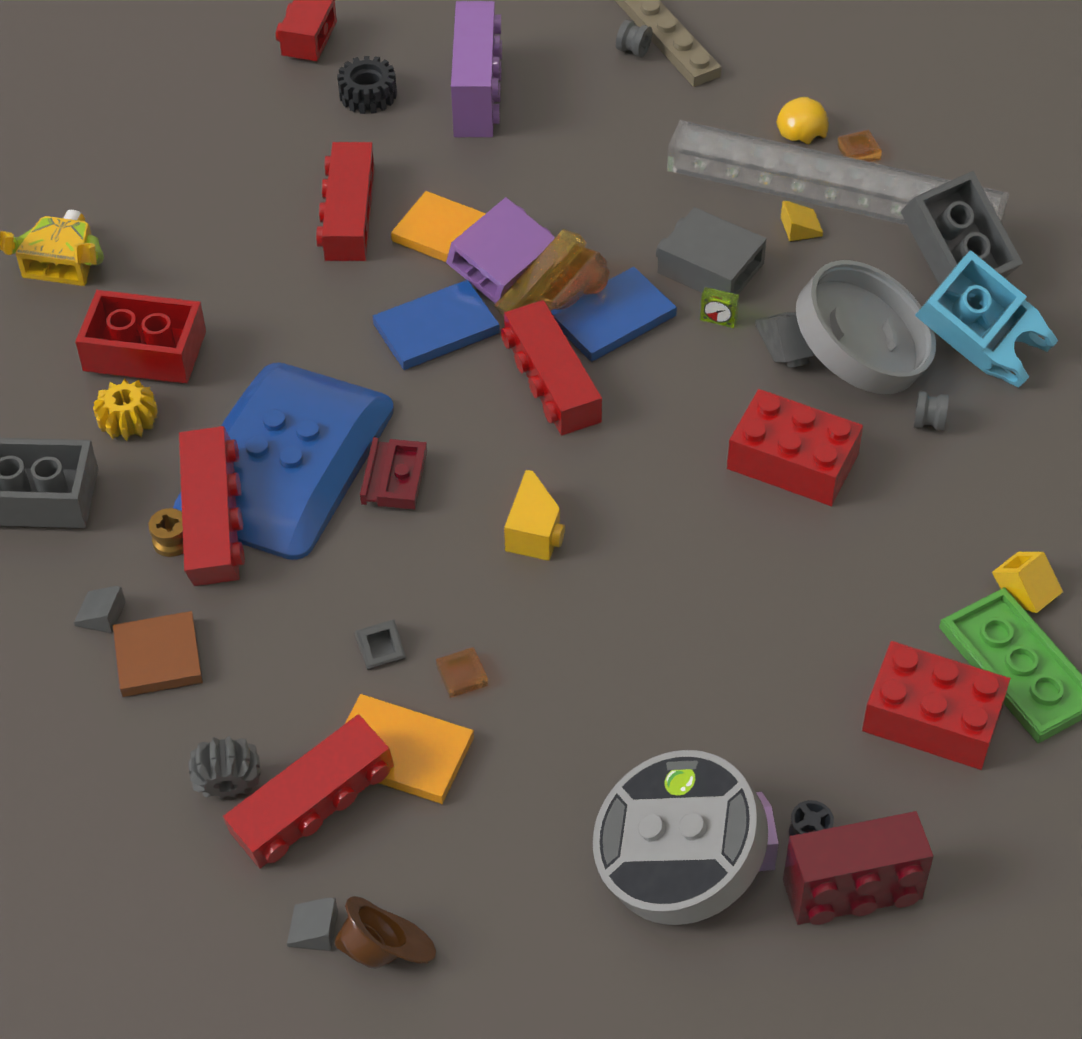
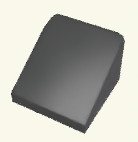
(101, 609)
(380, 644)
(313, 924)

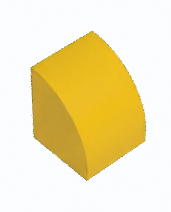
(1029, 580)

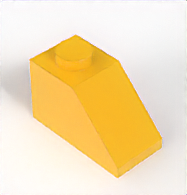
(533, 521)

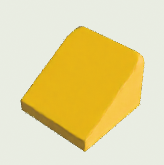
(800, 221)

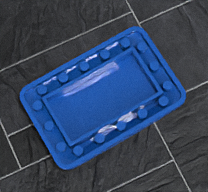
(298, 453)

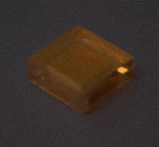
(860, 146)
(461, 672)

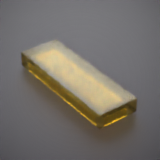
(542, 271)

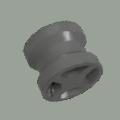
(634, 38)
(931, 410)

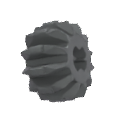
(224, 767)

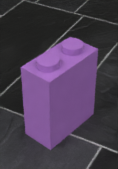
(498, 249)

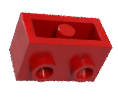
(306, 28)

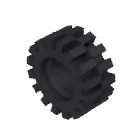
(367, 97)

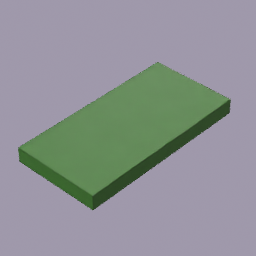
(1008, 642)

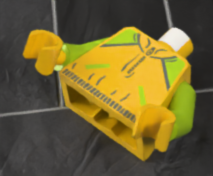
(55, 249)

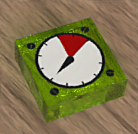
(719, 307)

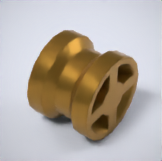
(164, 540)

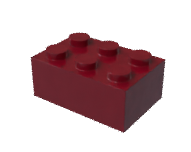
(857, 868)

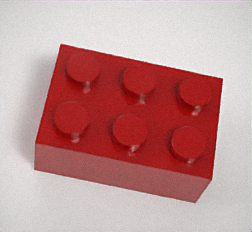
(141, 336)
(794, 447)
(935, 704)

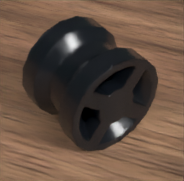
(810, 815)

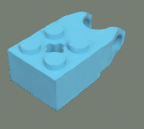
(991, 324)

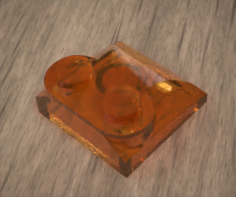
(582, 276)

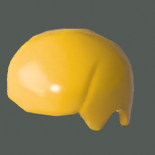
(802, 120)

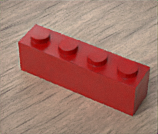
(347, 201)
(552, 368)
(209, 506)
(309, 791)

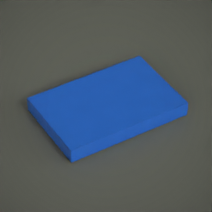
(614, 315)
(435, 324)

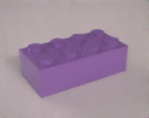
(476, 69)

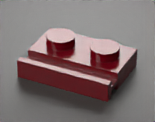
(394, 473)

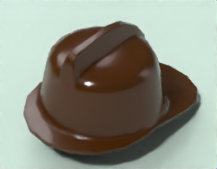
(379, 936)

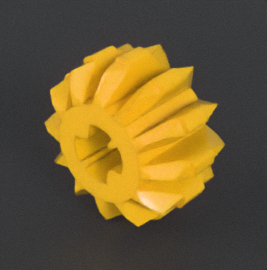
(125, 409)

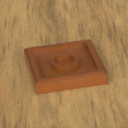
(157, 654)

